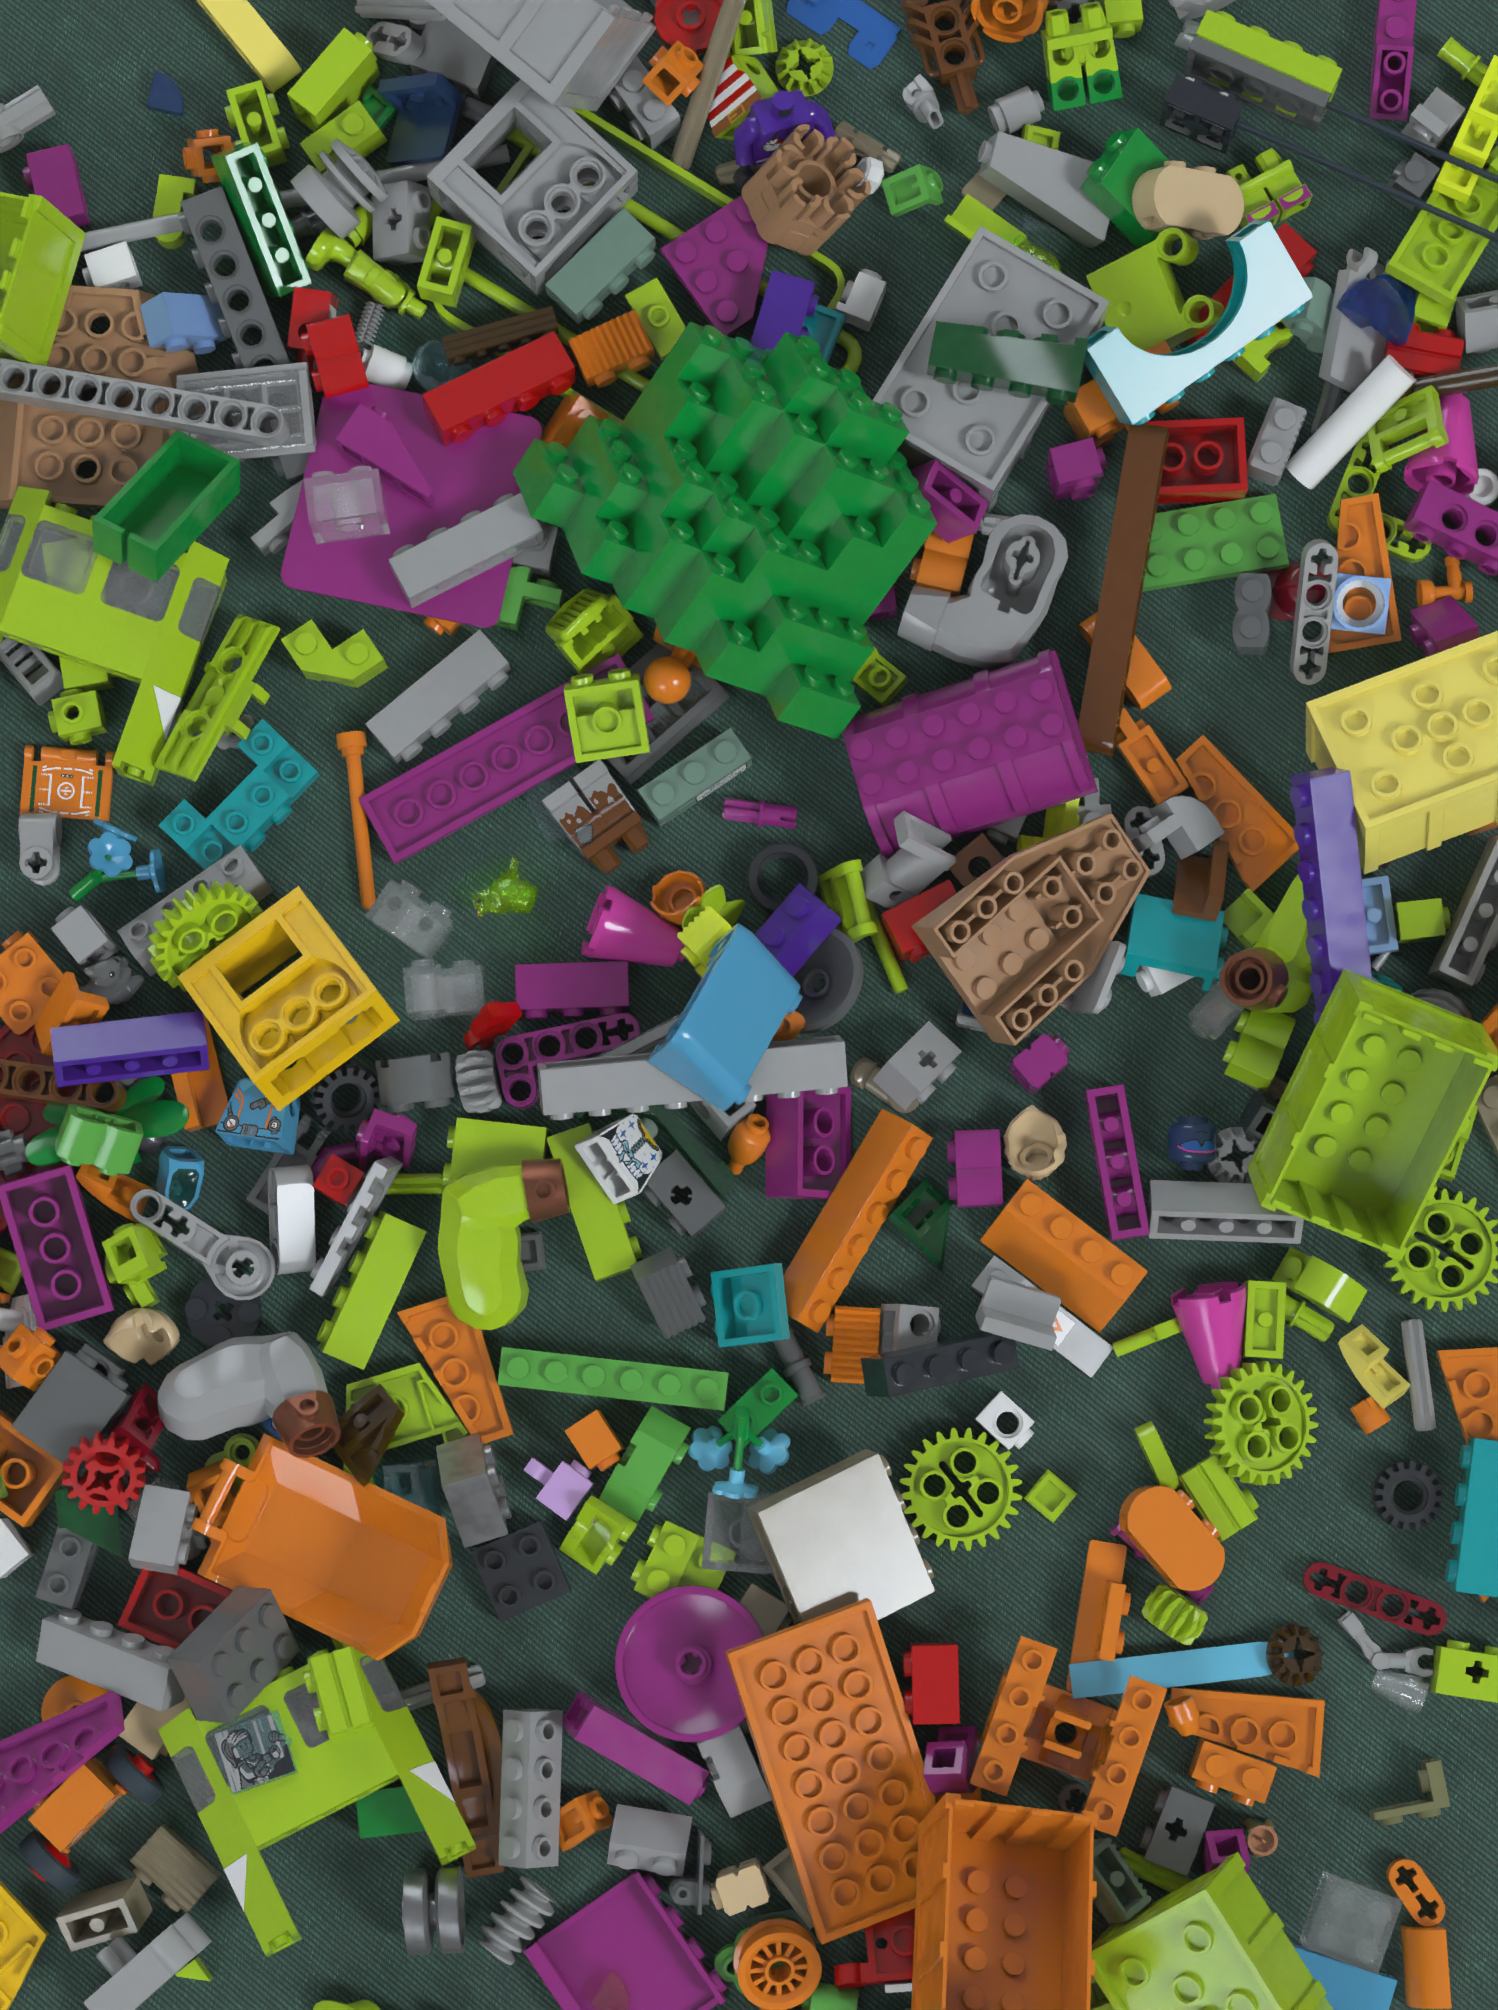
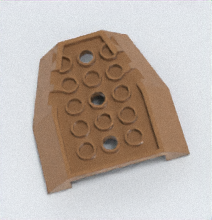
(47, 445)

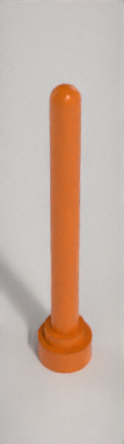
(352, 747)

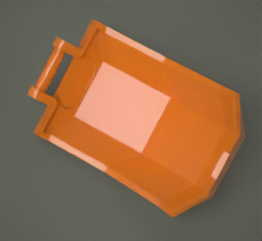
(327, 1548)

